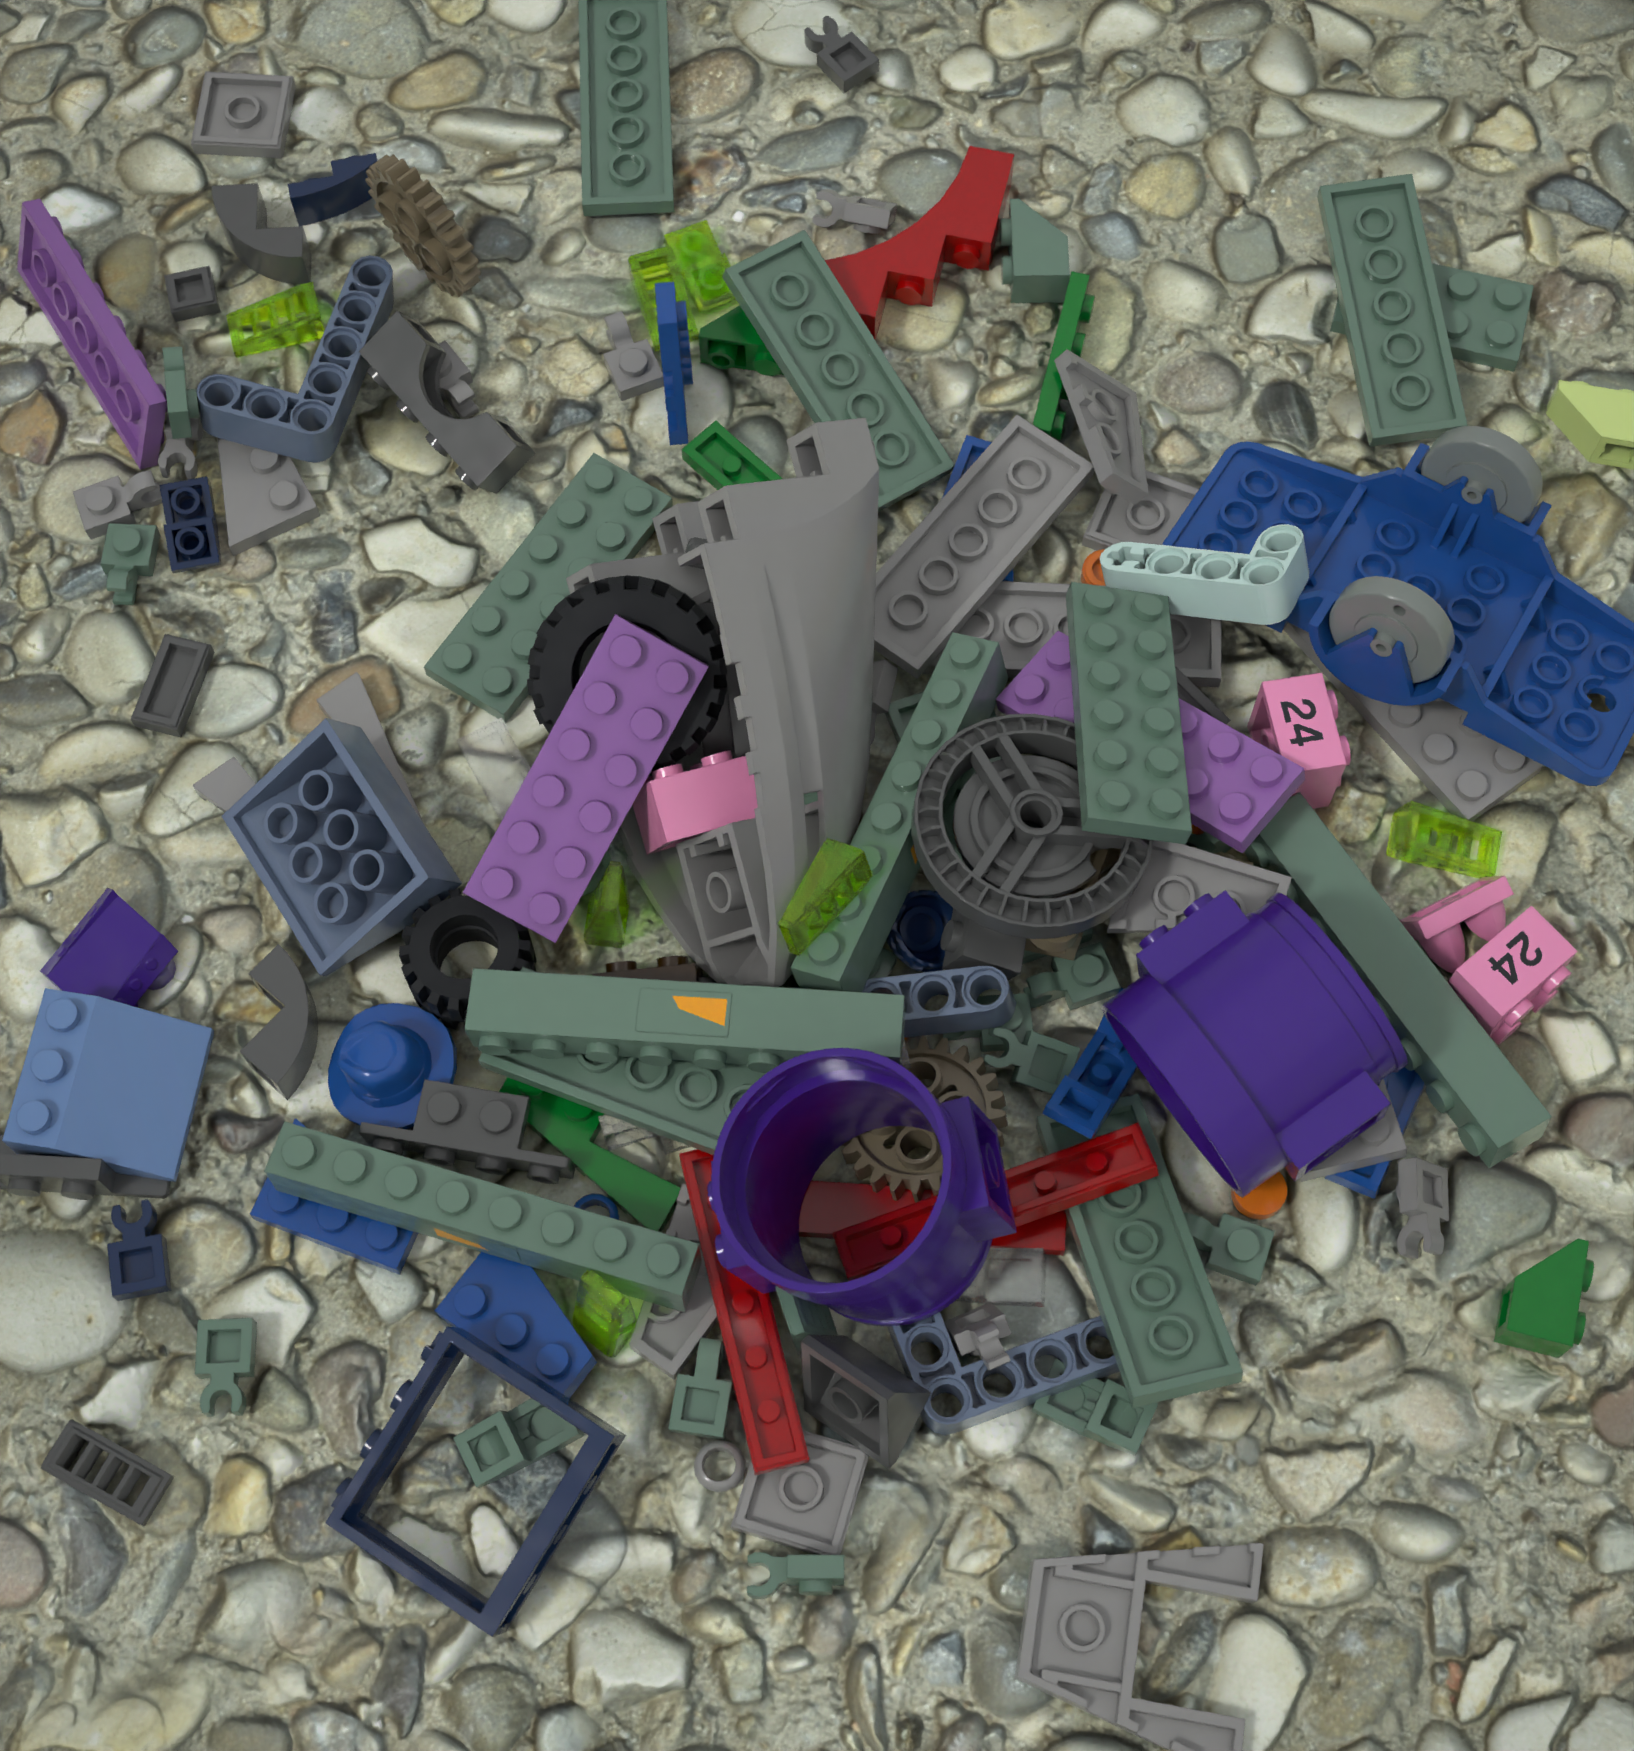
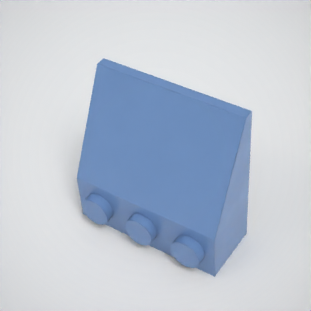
(108, 1085)

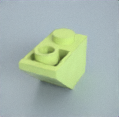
(1595, 421)

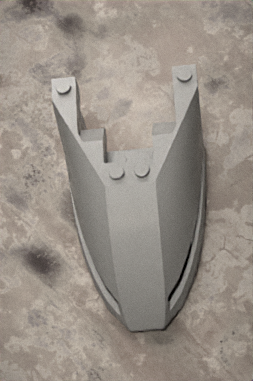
(798, 621)

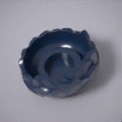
(919, 929)

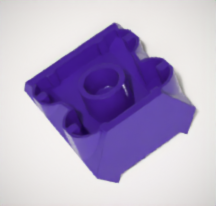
(112, 954)

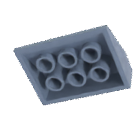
(339, 846)

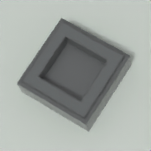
(192, 293)

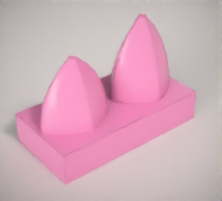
(1439, 923)

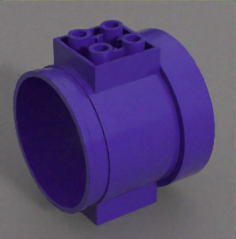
(1256, 1038)
(787, 1131)

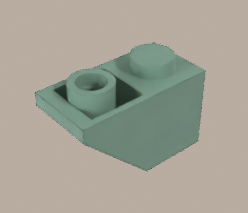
(1036, 258)

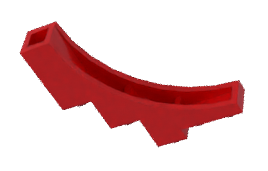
(954, 231)

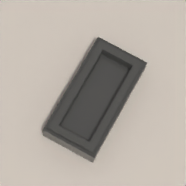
(172, 685)

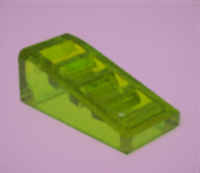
(652, 268)
(294, 331)
(1412, 834)
(825, 891)
(608, 909)
(603, 1314)

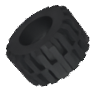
(440, 931)

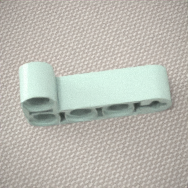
(1216, 583)

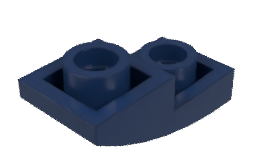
(332, 195)
(190, 524)

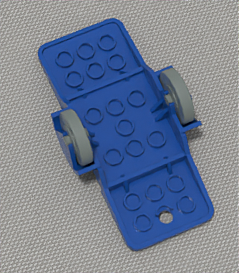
(1439, 590)

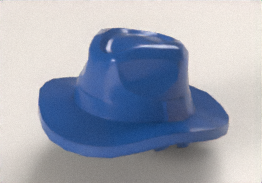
(384, 1062)

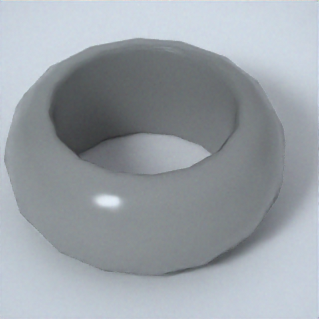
(716, 1446)

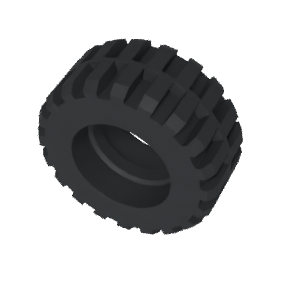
(651, 606)

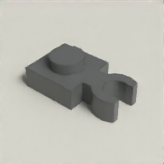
(842, 59)

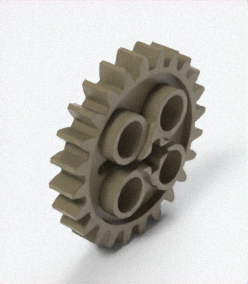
(423, 225)
(892, 1164)

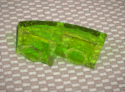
(700, 265)

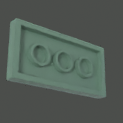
(1481, 316)

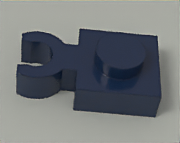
(140, 1261)

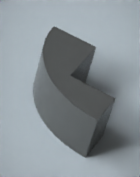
(272, 252)
(289, 1040)

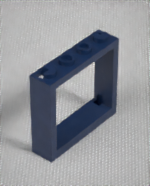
(387, 1446)

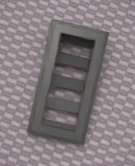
(68, 1447)

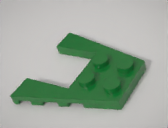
(572, 1132)

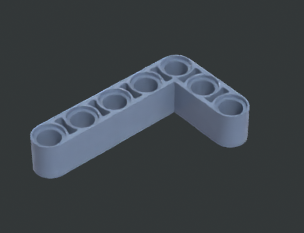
(313, 420)
(961, 1010)
(967, 1381)

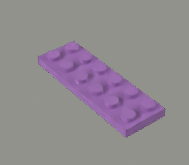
(91, 334)
(1230, 777)
(585, 778)

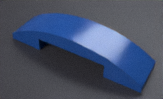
(1093, 1084)

